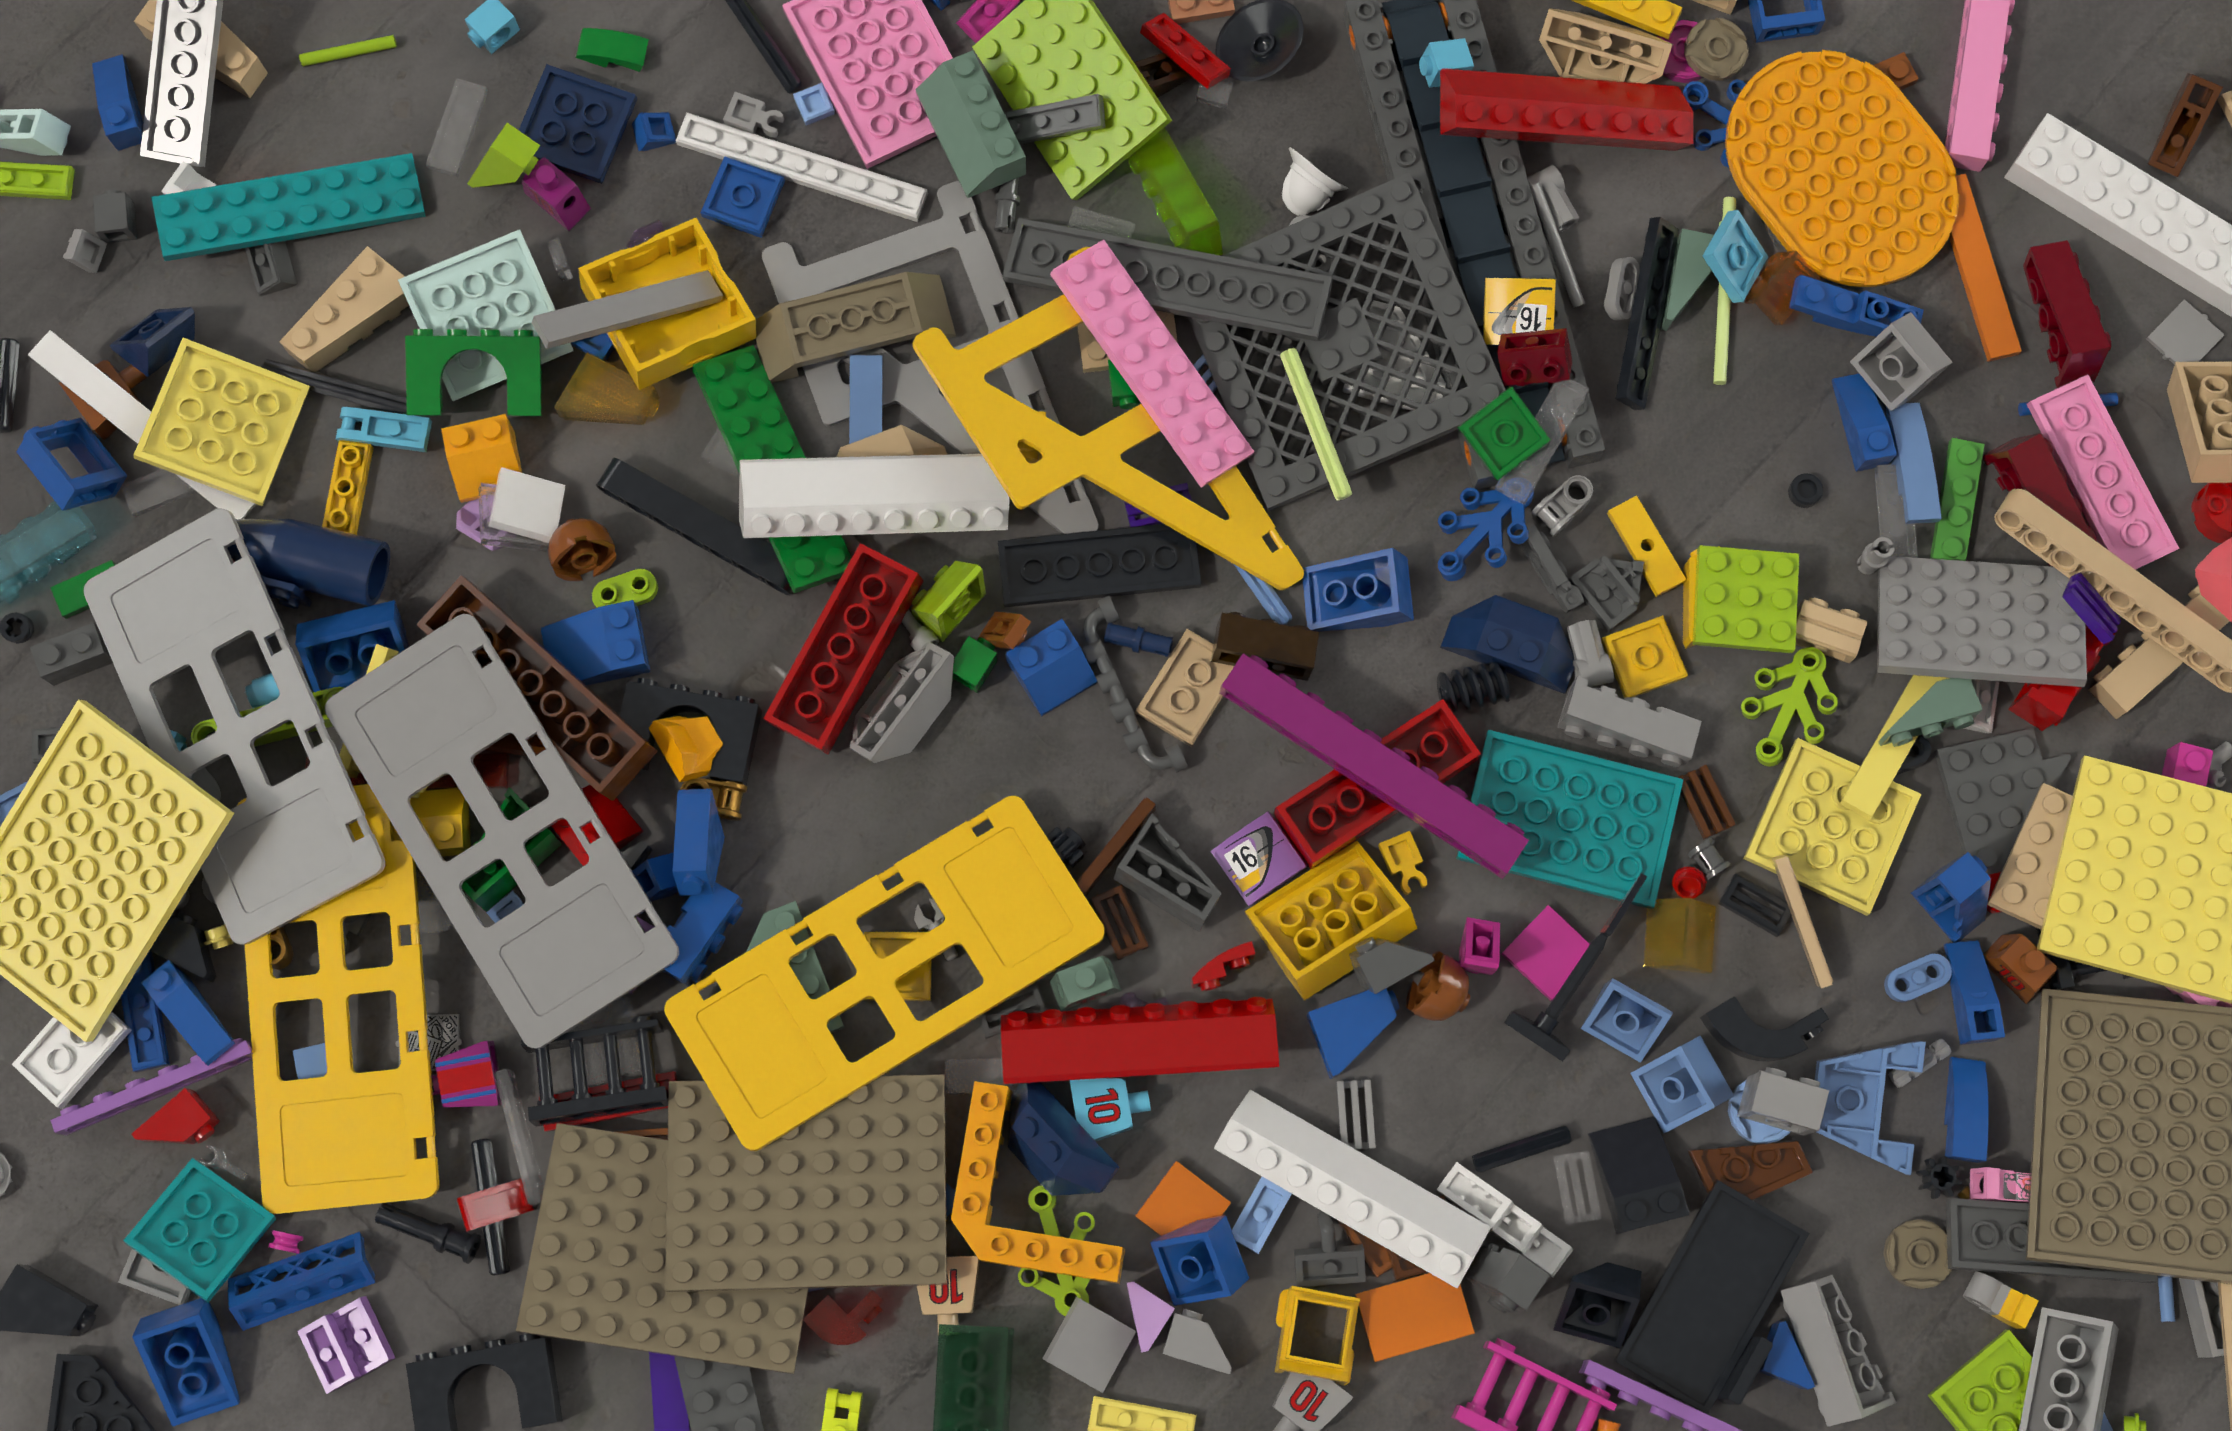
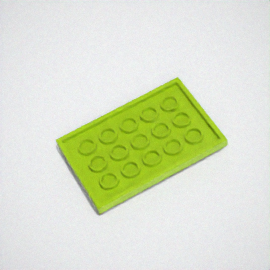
(1069, 52)

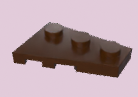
(1752, 1168)

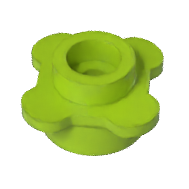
(2132, 1423)

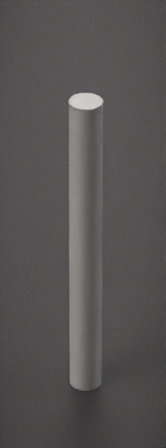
(1557, 246)

